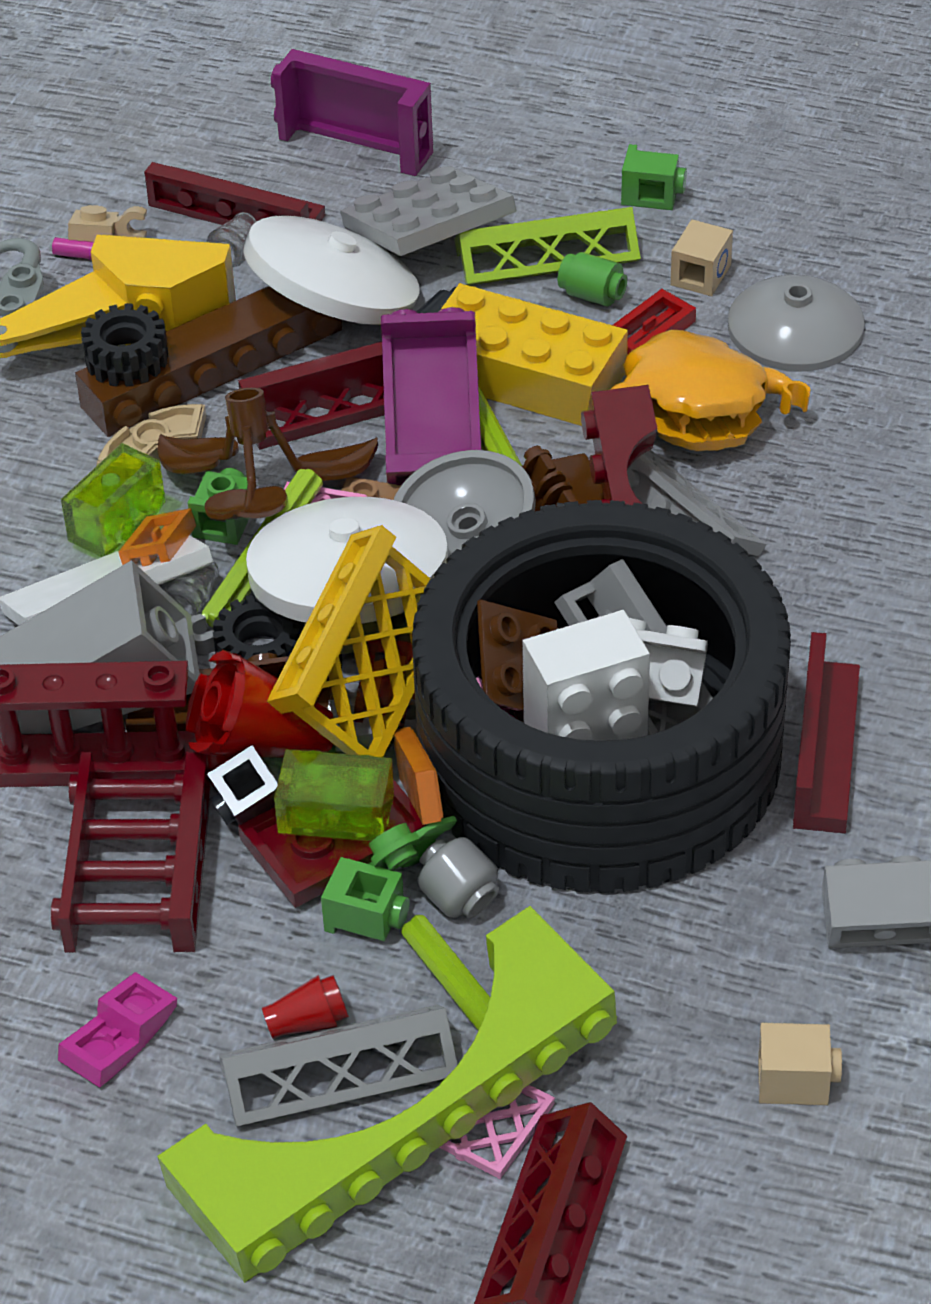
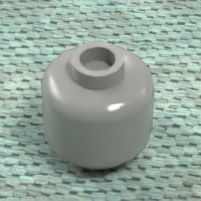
(458, 877)

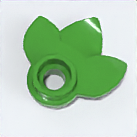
(404, 848)

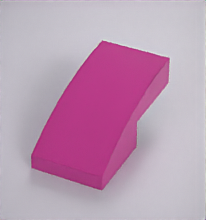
(123, 1026)

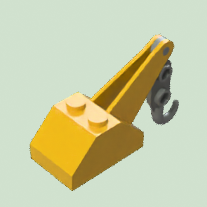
(165, 275)

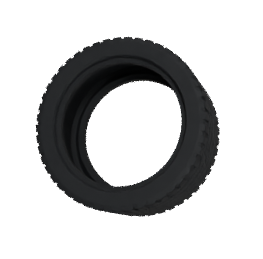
(610, 807)

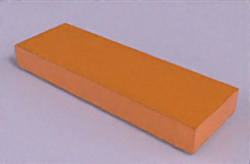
(418, 776)

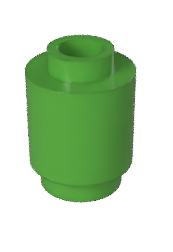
(592, 278)

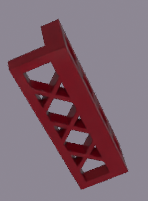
(218, 199)
(322, 384)
(826, 742)
(562, 1213)

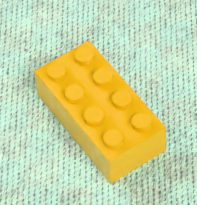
(541, 354)

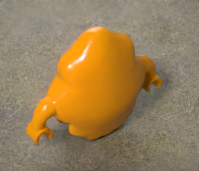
(705, 390)

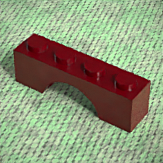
(621, 431)

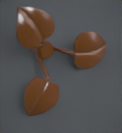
(249, 423)

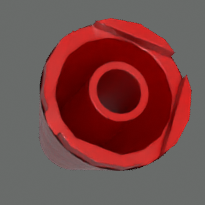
(233, 713)

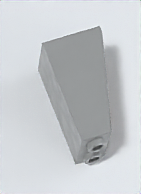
(108, 621)

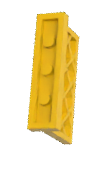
(327, 632)

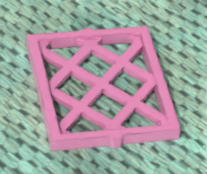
(497, 1168)

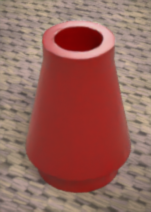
(307, 1008)

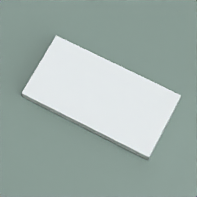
(38, 597)

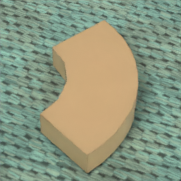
(174, 421)

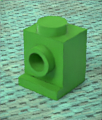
(651, 179)
(212, 530)
(364, 900)

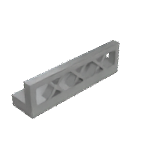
(662, 486)
(615, 591)
(331, 1043)

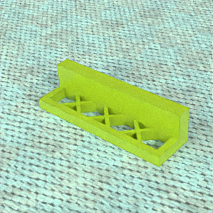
(541, 234)

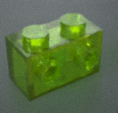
(113, 500)
(334, 795)

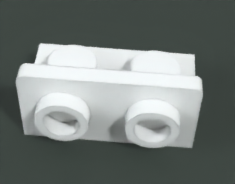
(675, 663)

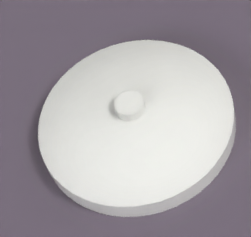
(329, 269)
(300, 548)

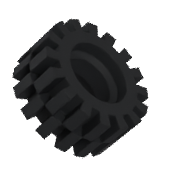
(129, 362)
(254, 621)

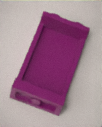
(354, 106)
(428, 388)

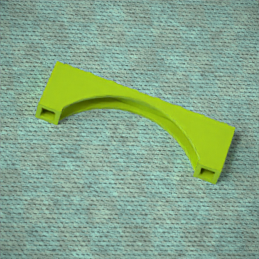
(273, 1196)

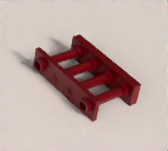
(106, 686)
(179, 871)

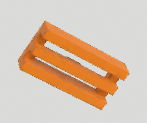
(150, 541)

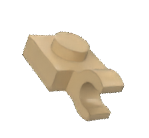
(96, 220)

